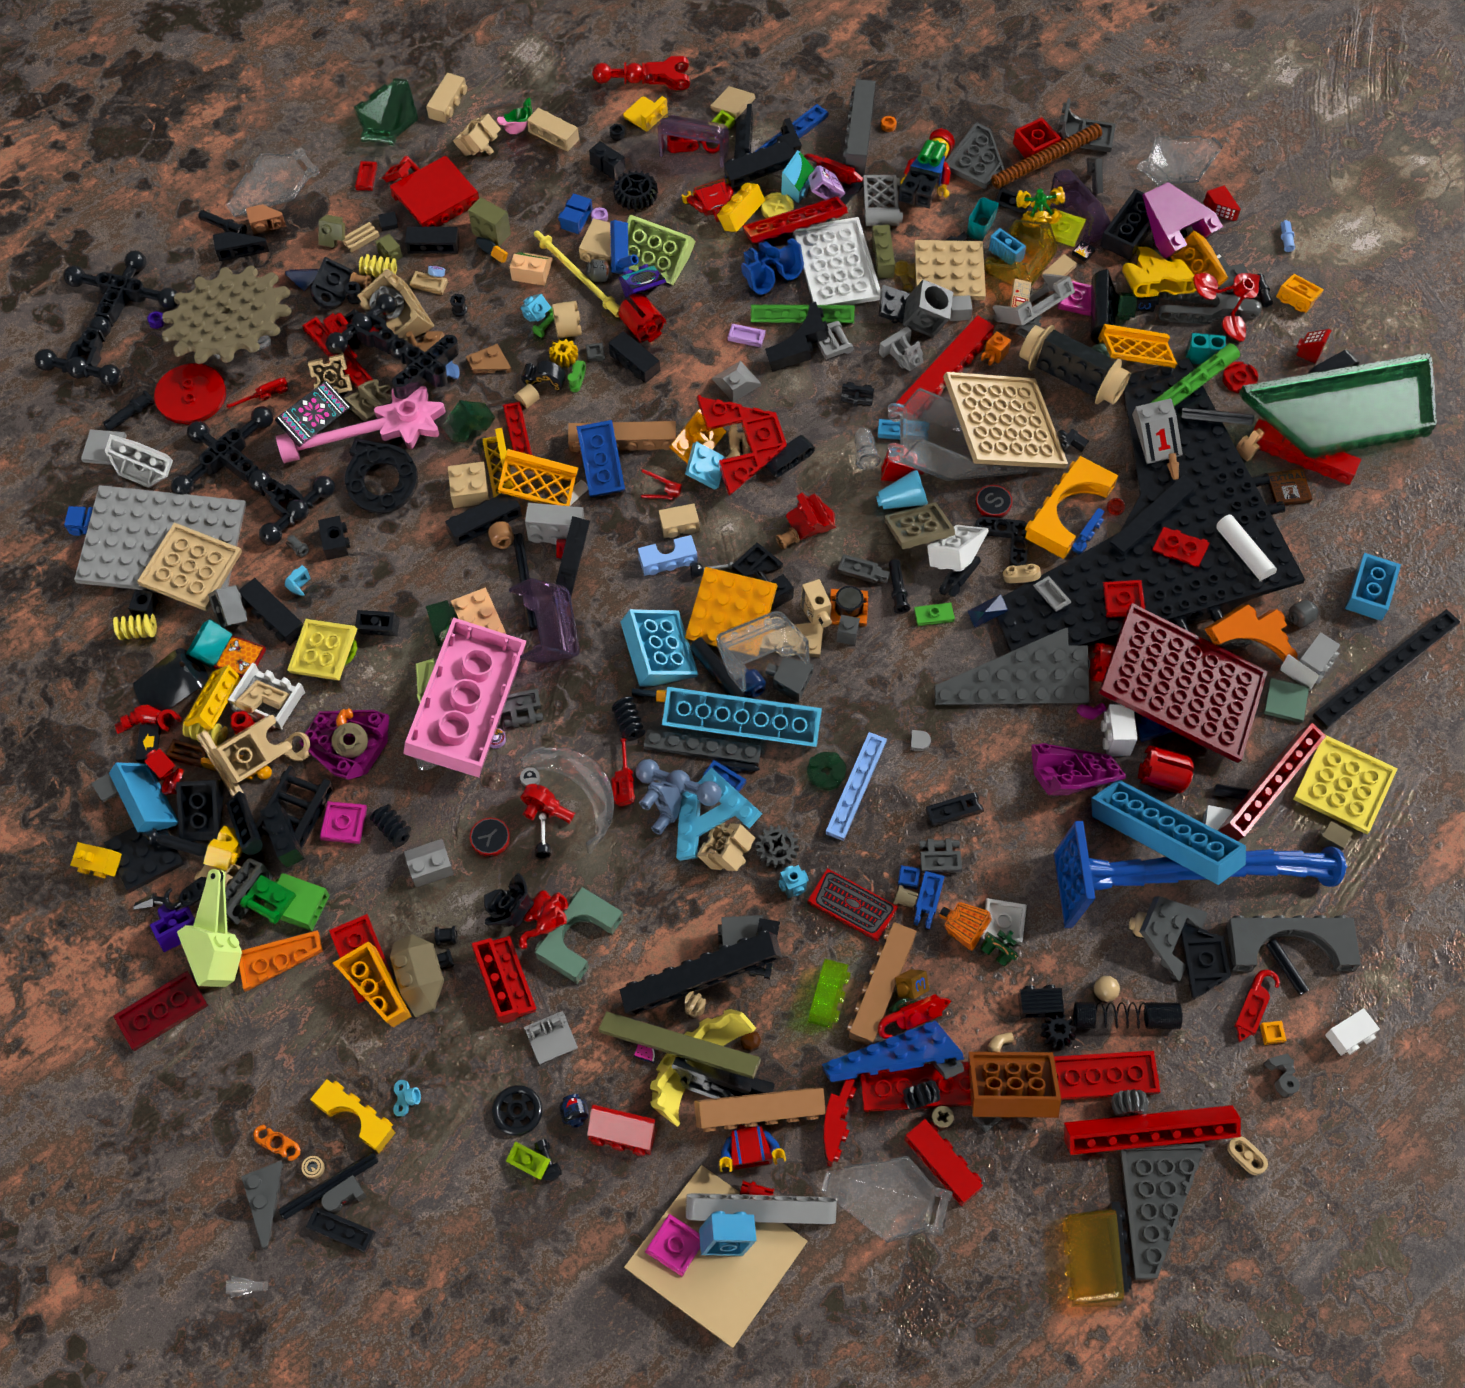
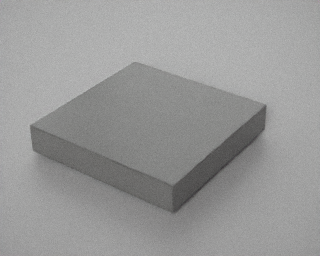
(95, 446)

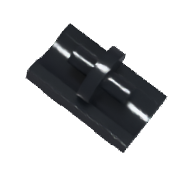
(857, 394)

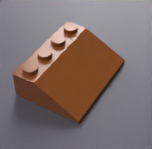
(1014, 1084)

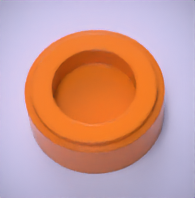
(888, 124)

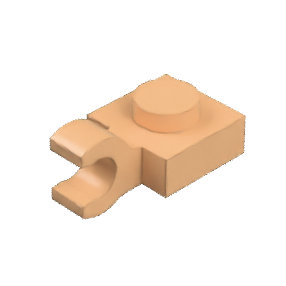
(1247, 446)

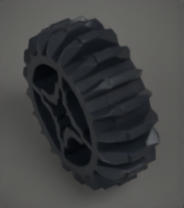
(635, 190)

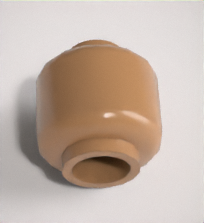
(501, 535)

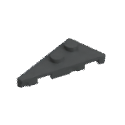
(262, 1193)

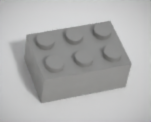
(549, 522)

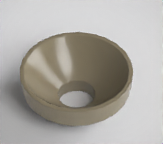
(357, 747)

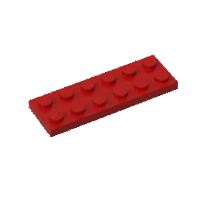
(795, 219)

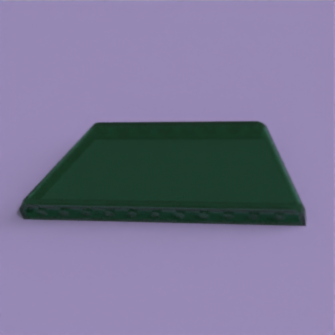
(1350, 405)

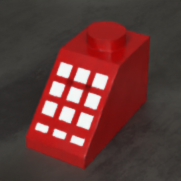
(1222, 203)
(1313, 345)

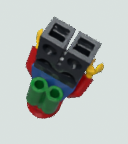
(928, 170)

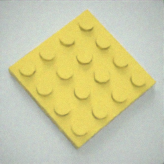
(1345, 784)

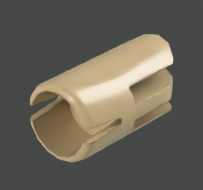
(694, 1005)

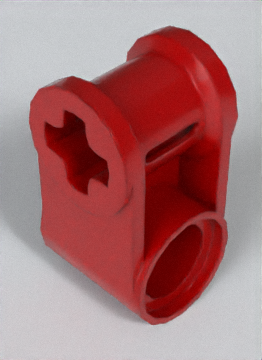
(680, 144)

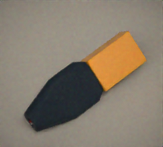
(491, 249)
(659, 694)

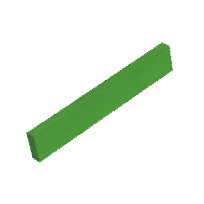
(798, 313)

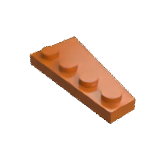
(271, 959)

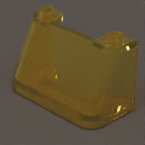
(1038, 253)

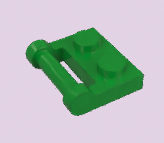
(270, 893)

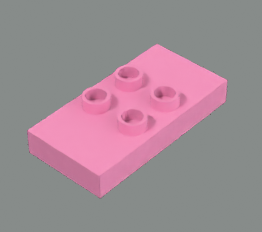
(465, 698)

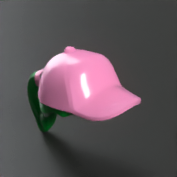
(516, 120)

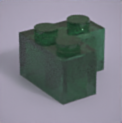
(466, 418)

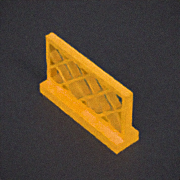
(1143, 340)
(556, 470)

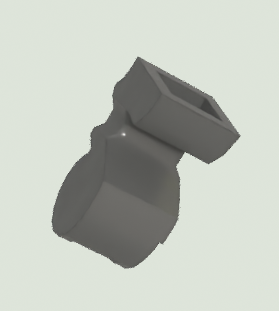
(1286, 1084)

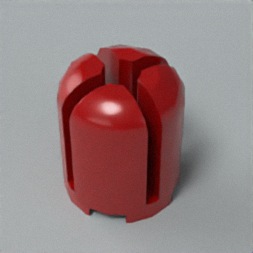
(642, 317)
(1166, 770)

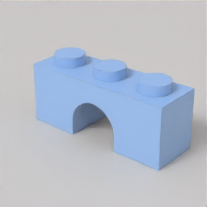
(654, 562)

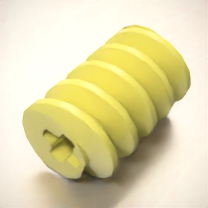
(375, 267)
(135, 628)
(217, 734)

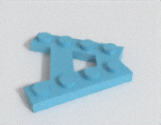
(693, 825)

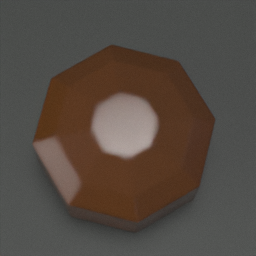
(750, 1041)

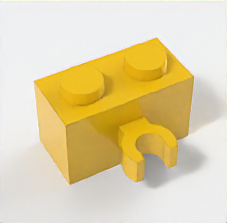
(95, 859)

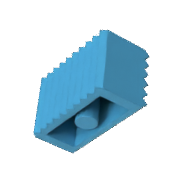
(1006, 247)

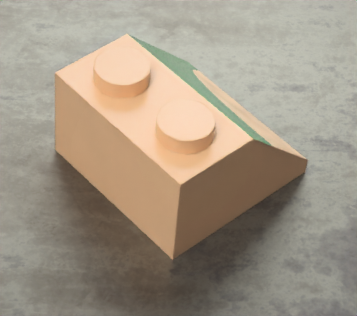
(530, 268)

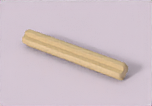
(208, 744)

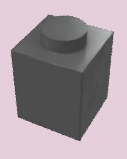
(848, 630)

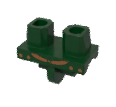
(1007, 953)

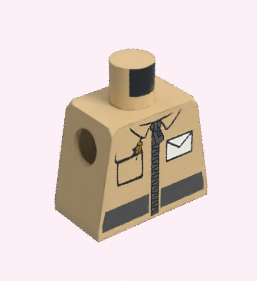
(816, 603)

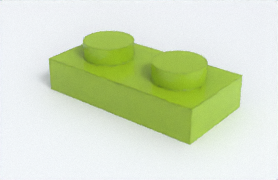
(528, 1160)

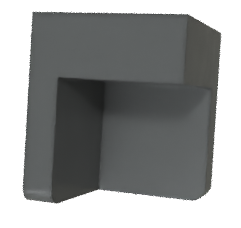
(105, 788)

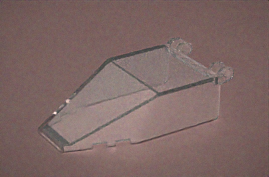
(935, 441)

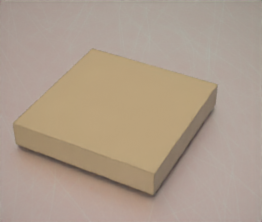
(733, 101)

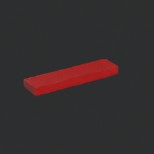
(517, 428)

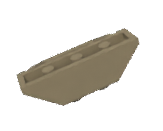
(417, 973)

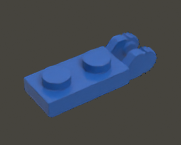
(928, 897)

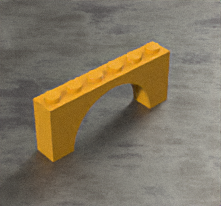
(1082, 477)

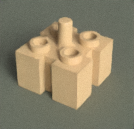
(477, 136)
(331, 372)
(726, 847)

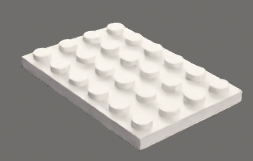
(838, 263)

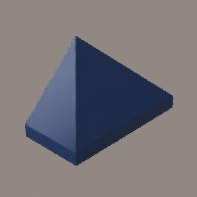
(302, 277)
(987, 610)

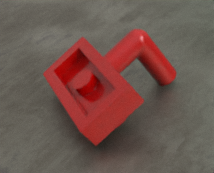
(400, 170)

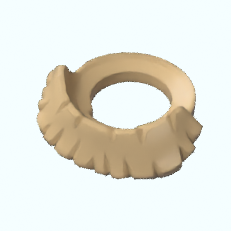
(302, 754)

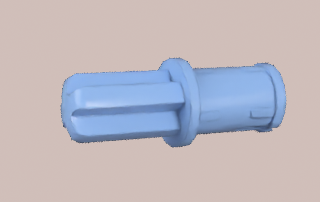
(1287, 236)

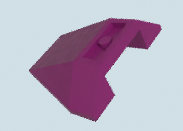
(320, 738)
(1072, 770)

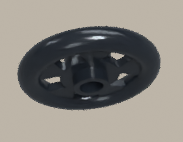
(506, 1096)

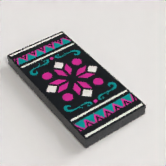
(312, 413)

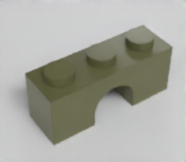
(883, 251)

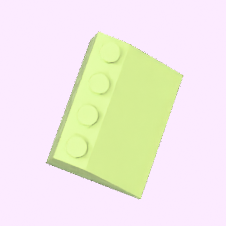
(658, 247)

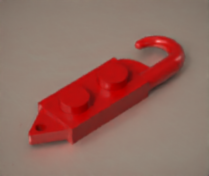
(843, 172)
(1254, 1005)
(914, 1014)

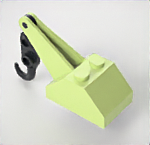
(207, 944)

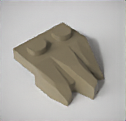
(367, 398)

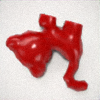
(547, 913)

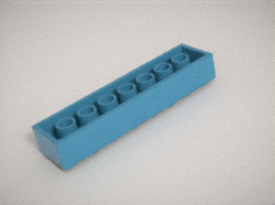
(1169, 832)

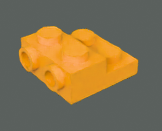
(1299, 293)

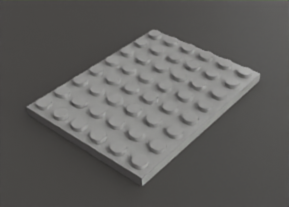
(133, 522)

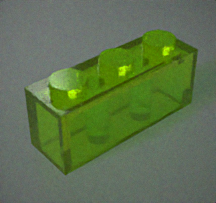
(829, 993)

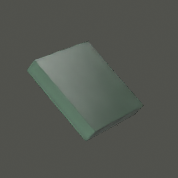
(1286, 700)

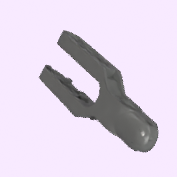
(1205, 315)

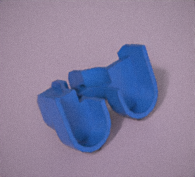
(757, 271)

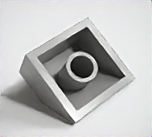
(428, 863)

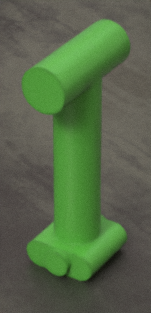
(539, 330)

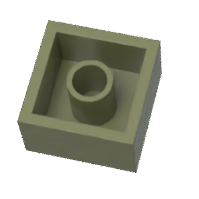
(489, 221)

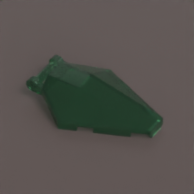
(387, 112)

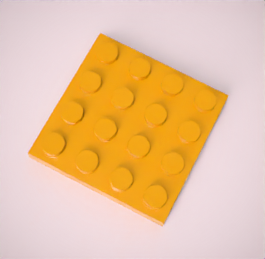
(727, 602)

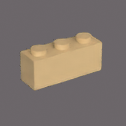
(446, 98)
(553, 129)

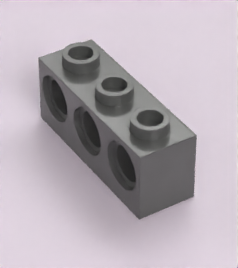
(240, 886)

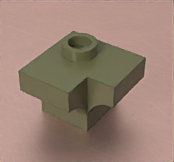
(331, 230)

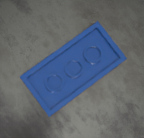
(600, 458)

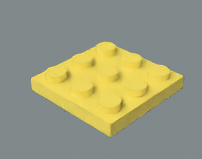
(322, 649)

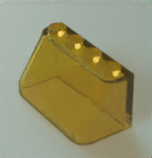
(1093, 1259)

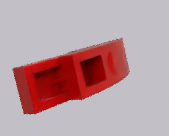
(834, 1127)

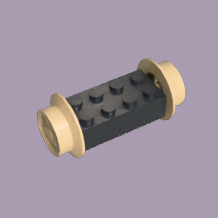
(1075, 364)

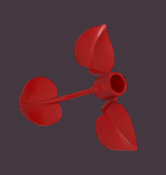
(1245, 286)

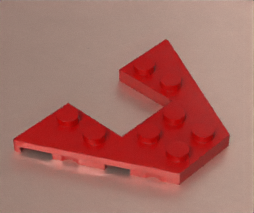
(761, 431)

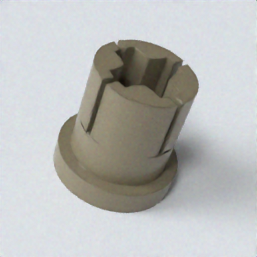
(905, 897)
(942, 1111)

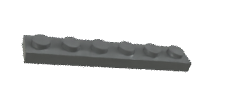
(702, 747)

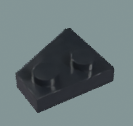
(756, 559)

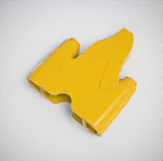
(1157, 275)

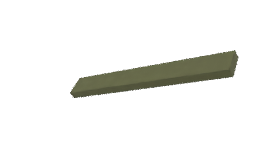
(680, 1045)

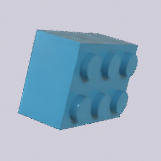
(1373, 586)

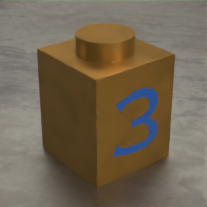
(912, 984)

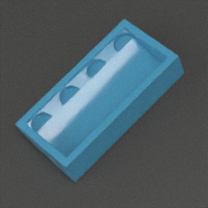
(142, 796)

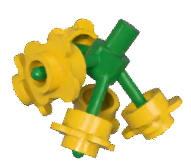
(1041, 203)

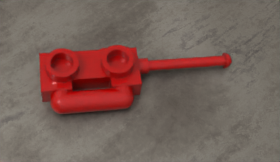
(332, 324)
(264, 391)
(623, 782)

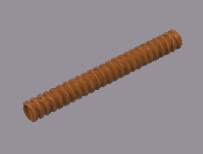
(1046, 156)

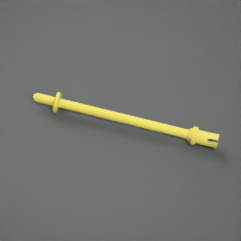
(608, 302)

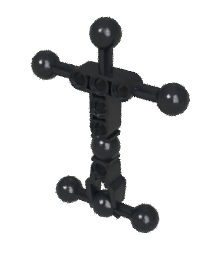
(116, 292)
(227, 453)

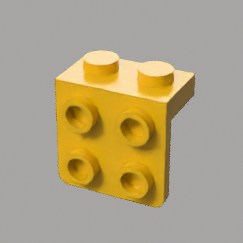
(646, 113)

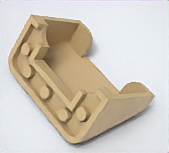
(413, 316)

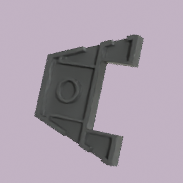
(1163, 927)

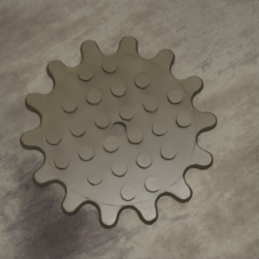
(208, 331)

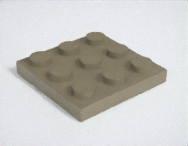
(919, 525)

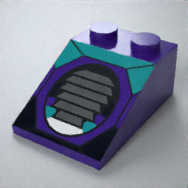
(641, 280)

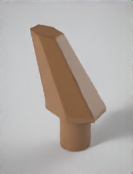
(1173, 466)

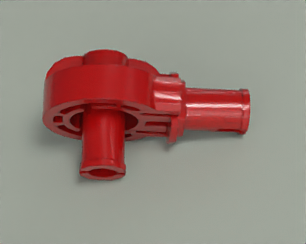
(542, 800)

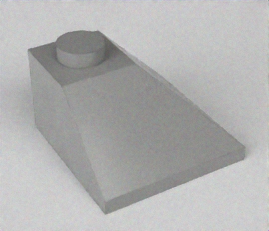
(736, 381)

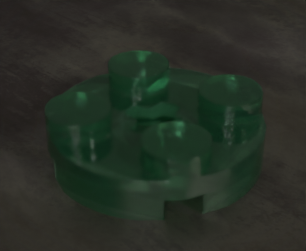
(820, 779)

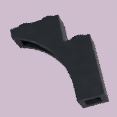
(798, 346)

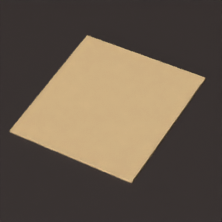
(716, 1289)

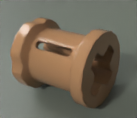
(363, 281)
(787, 538)

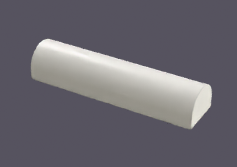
(1245, 547)

